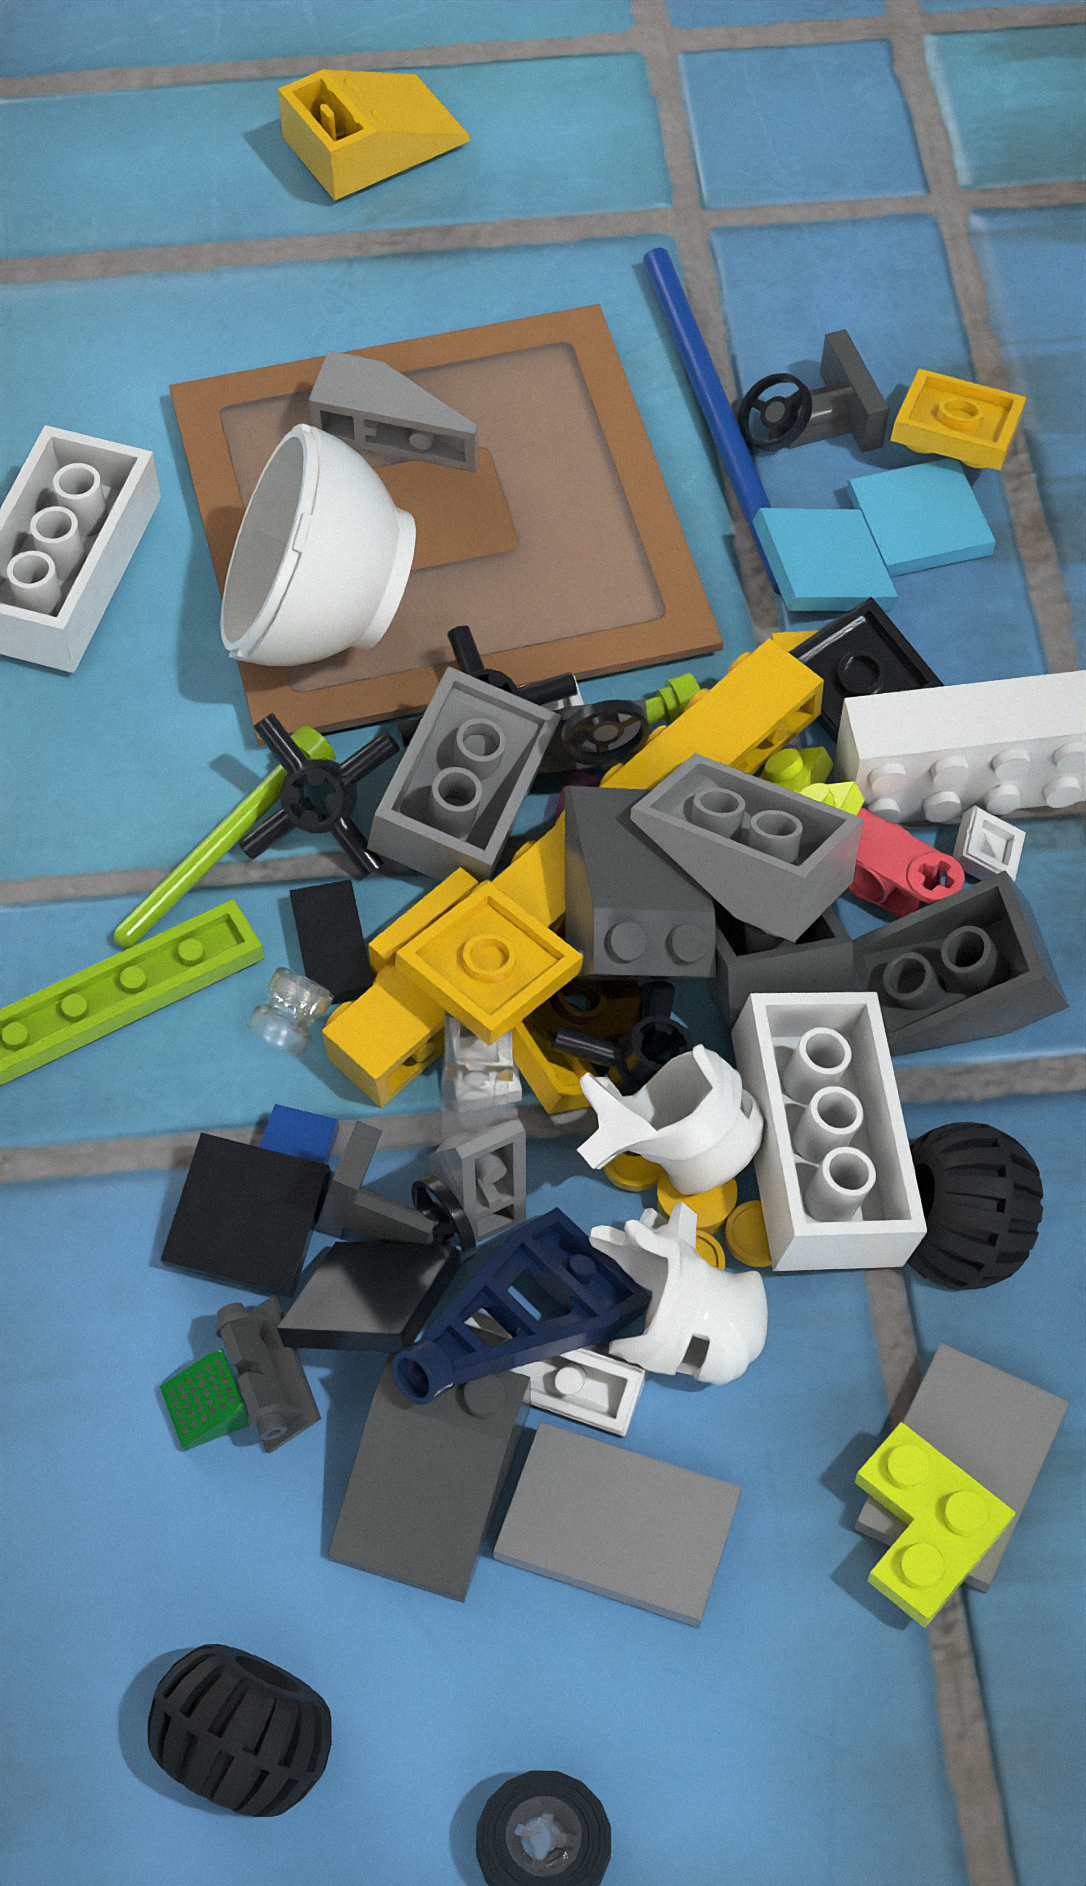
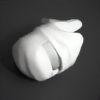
(684, 1118)
(698, 1314)

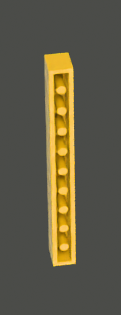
(740, 722)

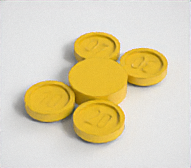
(714, 1209)

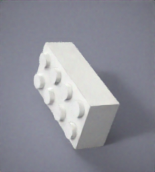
(69, 541)
(966, 746)
(834, 1135)

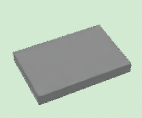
(987, 1427)
(618, 1524)

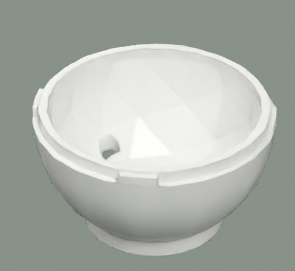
(315, 556)

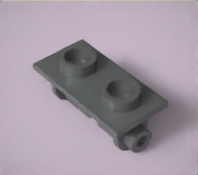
(268, 1372)

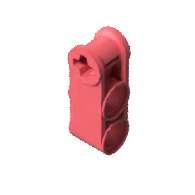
(900, 869)

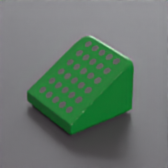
(204, 1401)

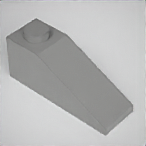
(389, 414)
(486, 1176)

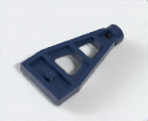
(567, 1266)

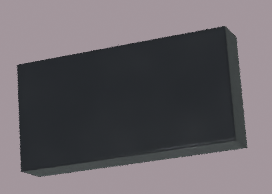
(332, 939)

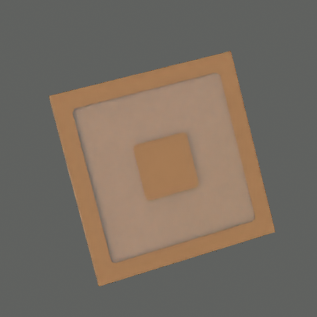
(547, 551)

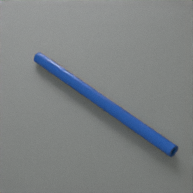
(709, 392)

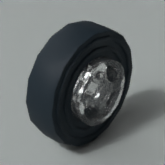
(549, 1813)

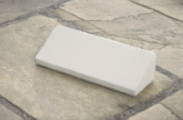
(576, 1384)

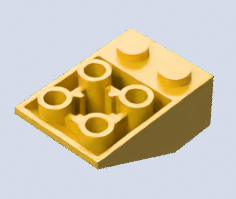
(364, 126)

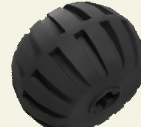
(977, 1205)
(239, 1730)

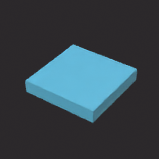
(922, 516)
(823, 558)

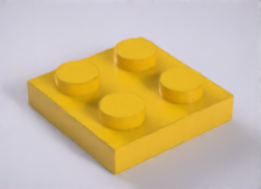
(958, 420)
(488, 962)

